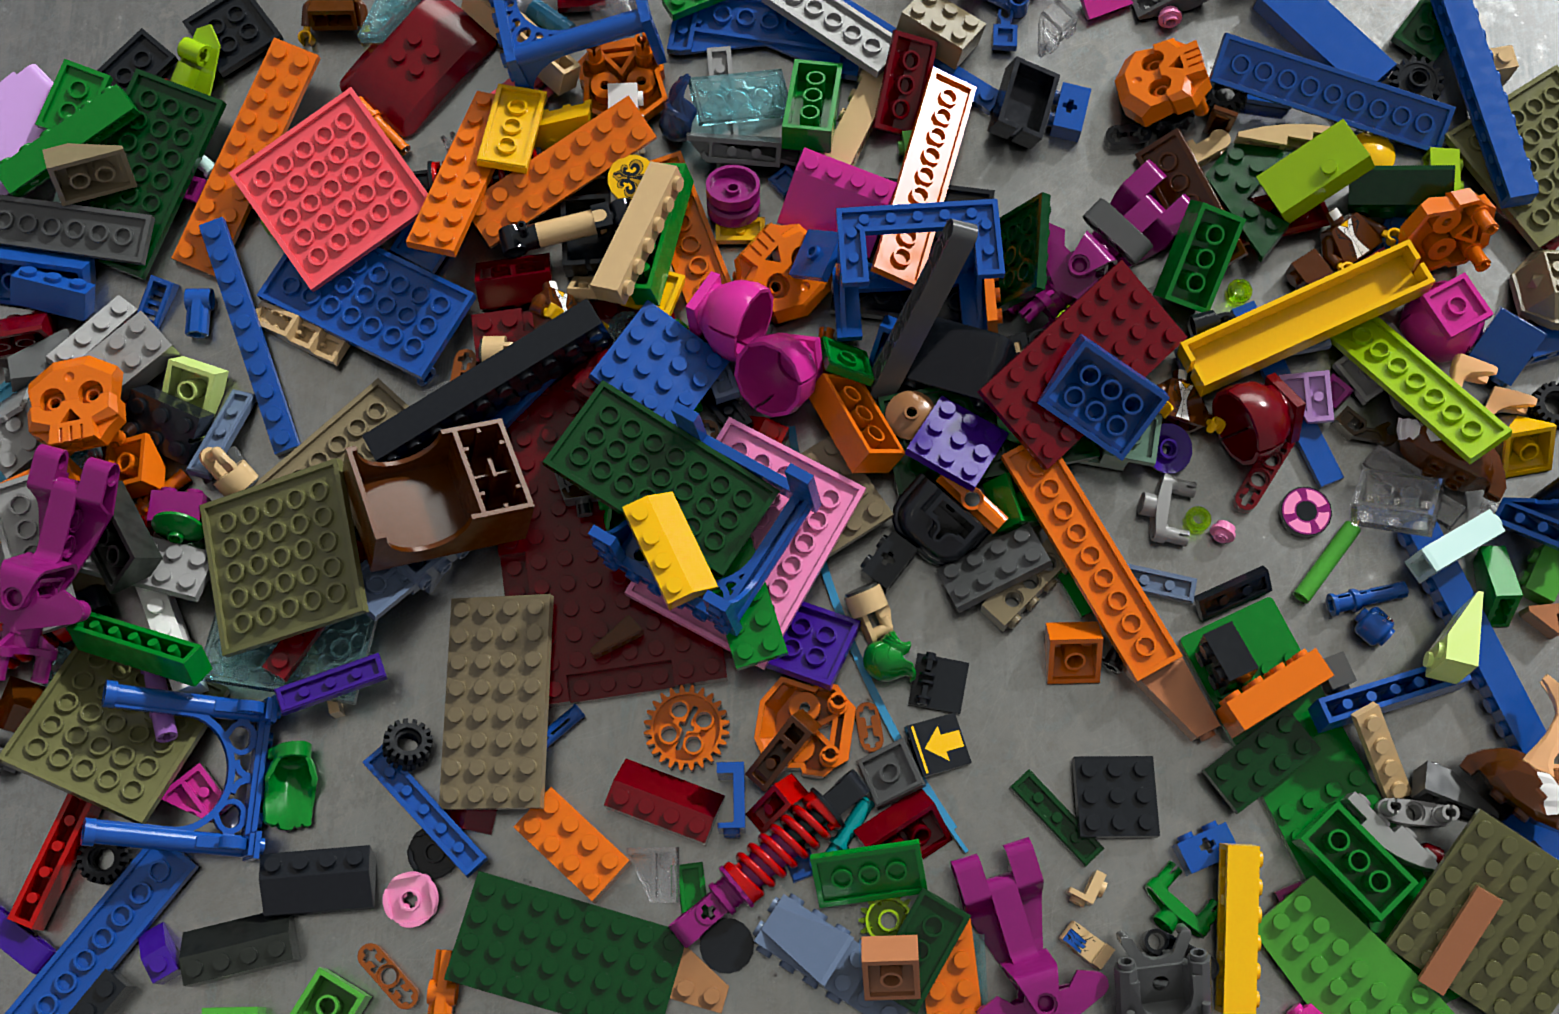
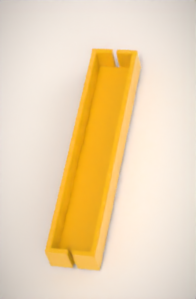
(1305, 317)

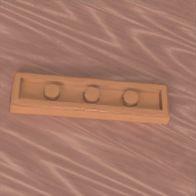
(1460, 940)

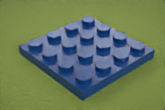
(659, 363)

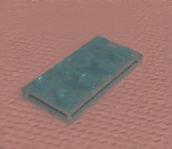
(739, 97)

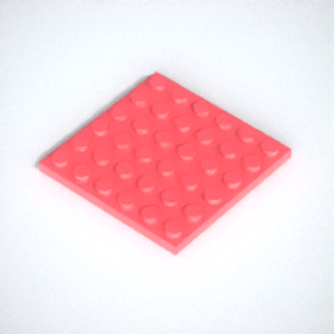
(331, 189)

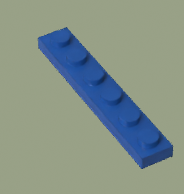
(427, 813)

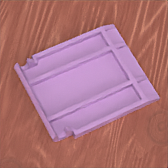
(20, 105)

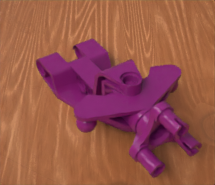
(1076, 271)
(69, 528)
(1010, 917)

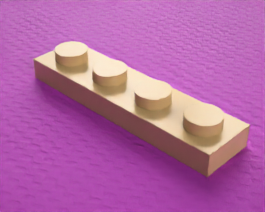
(1381, 752)

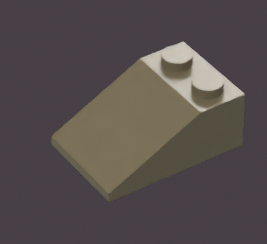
(87, 171)

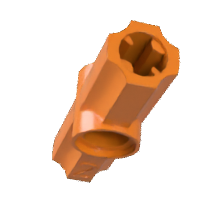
(985, 512)
(441, 993)

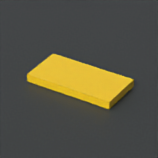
(512, 128)

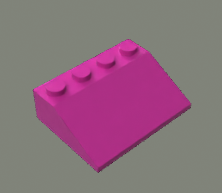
(827, 184)

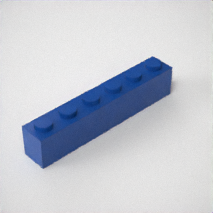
(1389, 693)

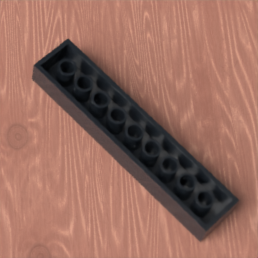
(493, 383)

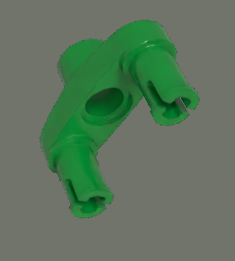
(1172, 910)

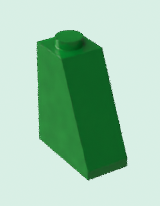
(1498, 581)

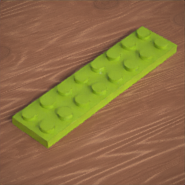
(1423, 389)

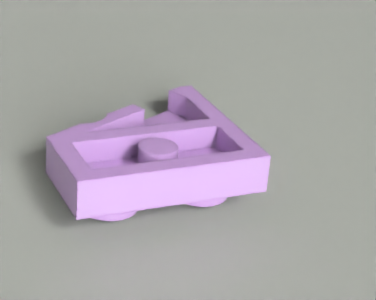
(1316, 392)

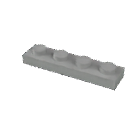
(94, 330)

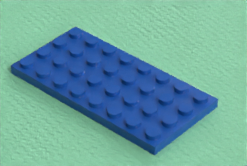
(378, 307)

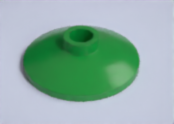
(177, 527)

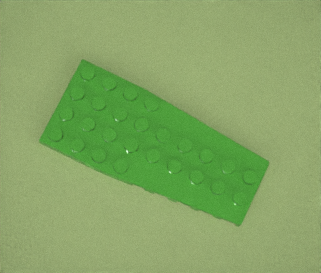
(1339, 960)

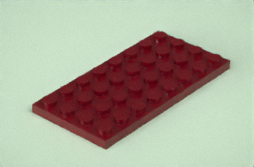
(1113, 314)

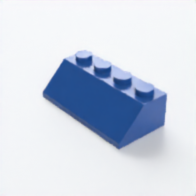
(68, 266)

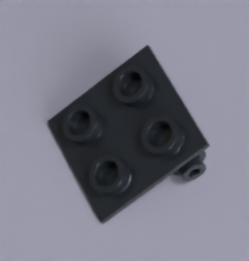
(938, 683)

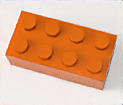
(856, 424)
(1277, 690)
(573, 845)

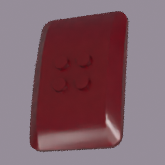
(420, 64)

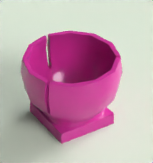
(729, 314)
(1445, 319)
(779, 369)

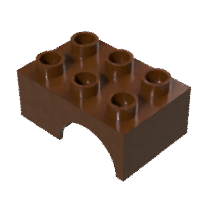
(442, 500)

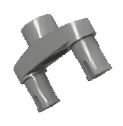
(1157, 508)
(1426, 813)

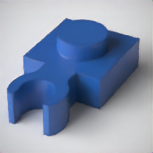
(1004, 34)

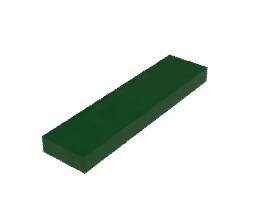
(1055, 817)

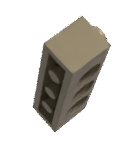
(1005, 616)

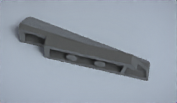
(743, 149)

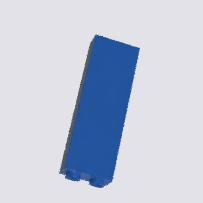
(1326, 36)

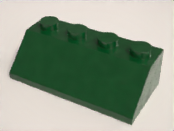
(1398, 189)

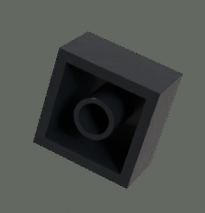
(1225, 659)

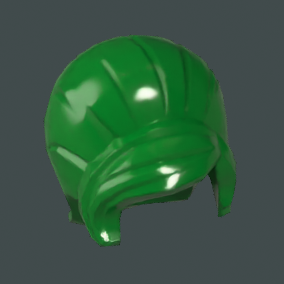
(886, 661)

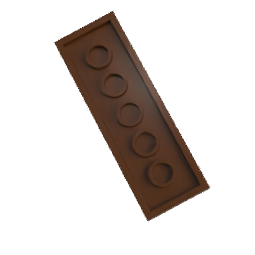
(1183, 175)

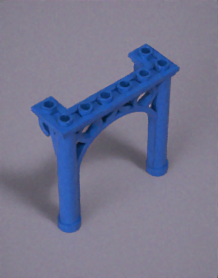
(204, 709)

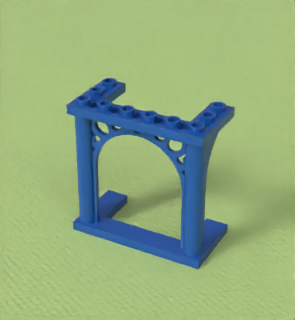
(531, 56)
(853, 271)
(619, 545)

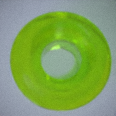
(1244, 286)
(1200, 512)

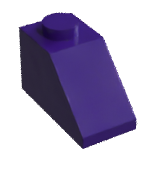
(159, 954)

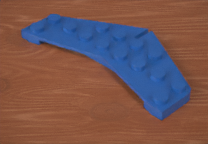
(748, 26)

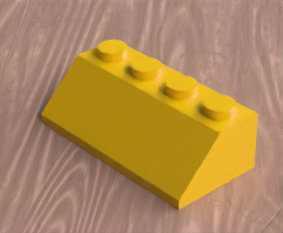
(669, 548)

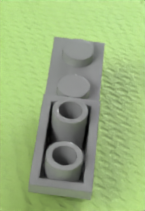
(1398, 841)

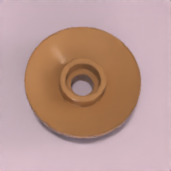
(896, 413)

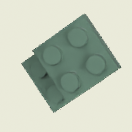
(1143, 451)

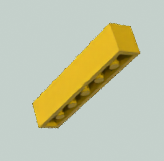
(1238, 928)

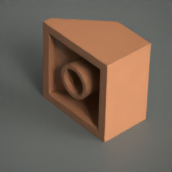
(890, 967)

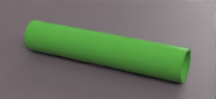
(1326, 562)

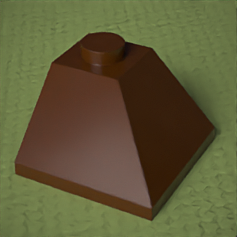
(17, 702)

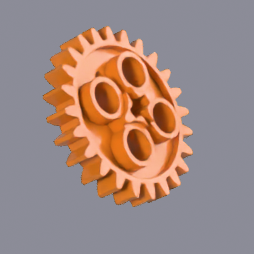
(708, 736)

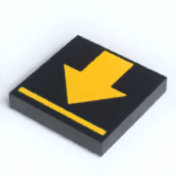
(937, 745)

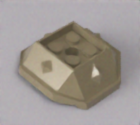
(1537, 288)

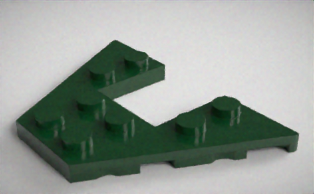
(1236, 182)

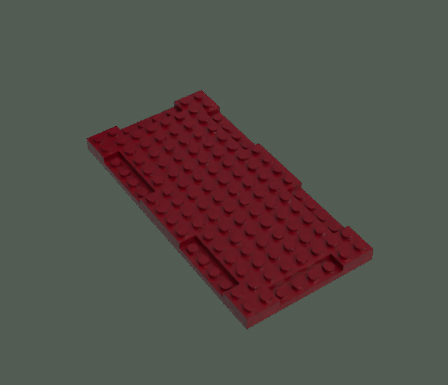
(562, 562)

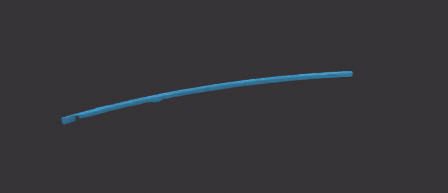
(885, 716)

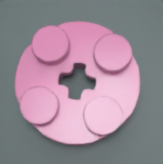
(420, 886)

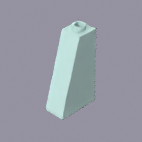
(1454, 545)

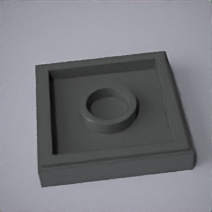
(891, 773)

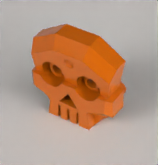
(623, 62)
(1163, 82)
(1451, 230)
(794, 296)
(78, 420)
(825, 707)

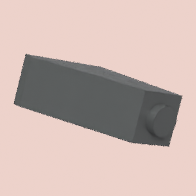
(31, 361)

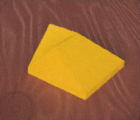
(1529, 447)

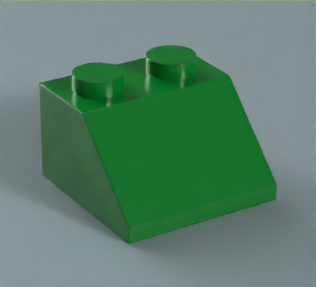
(1008, 498)

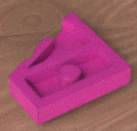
(195, 792)

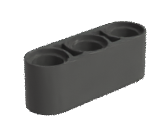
(1117, 231)

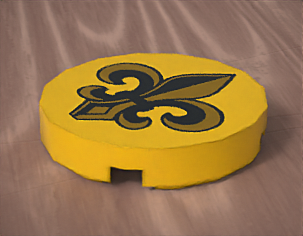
(626, 175)

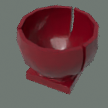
(1266, 411)

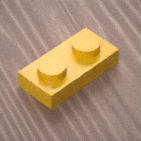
(740, 235)

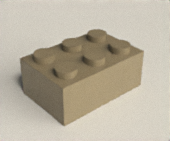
(945, 23)

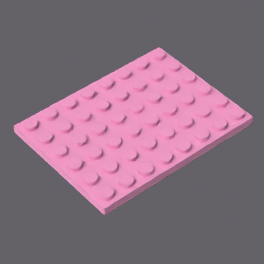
(807, 551)

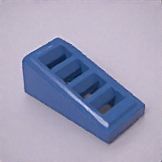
(167, 298)

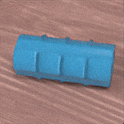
(547, 17)

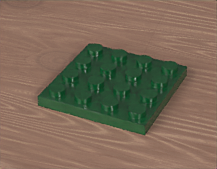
(1024, 250)

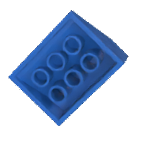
(1102, 397)

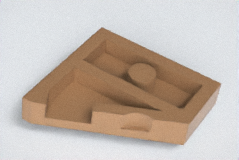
(698, 984)

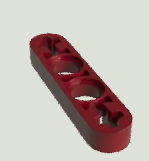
(1267, 472)

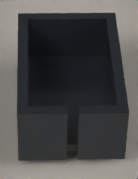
(1023, 102)
(587, 252)
(168, 422)

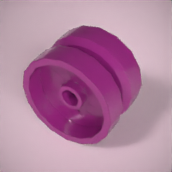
(733, 196)

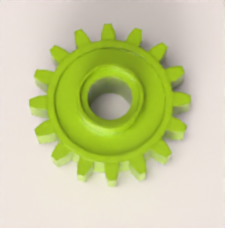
(880, 907)

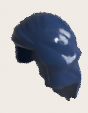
(677, 112)

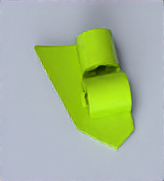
(198, 60)

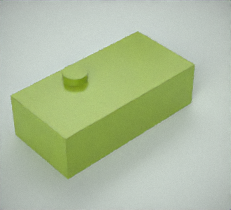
(1315, 171)

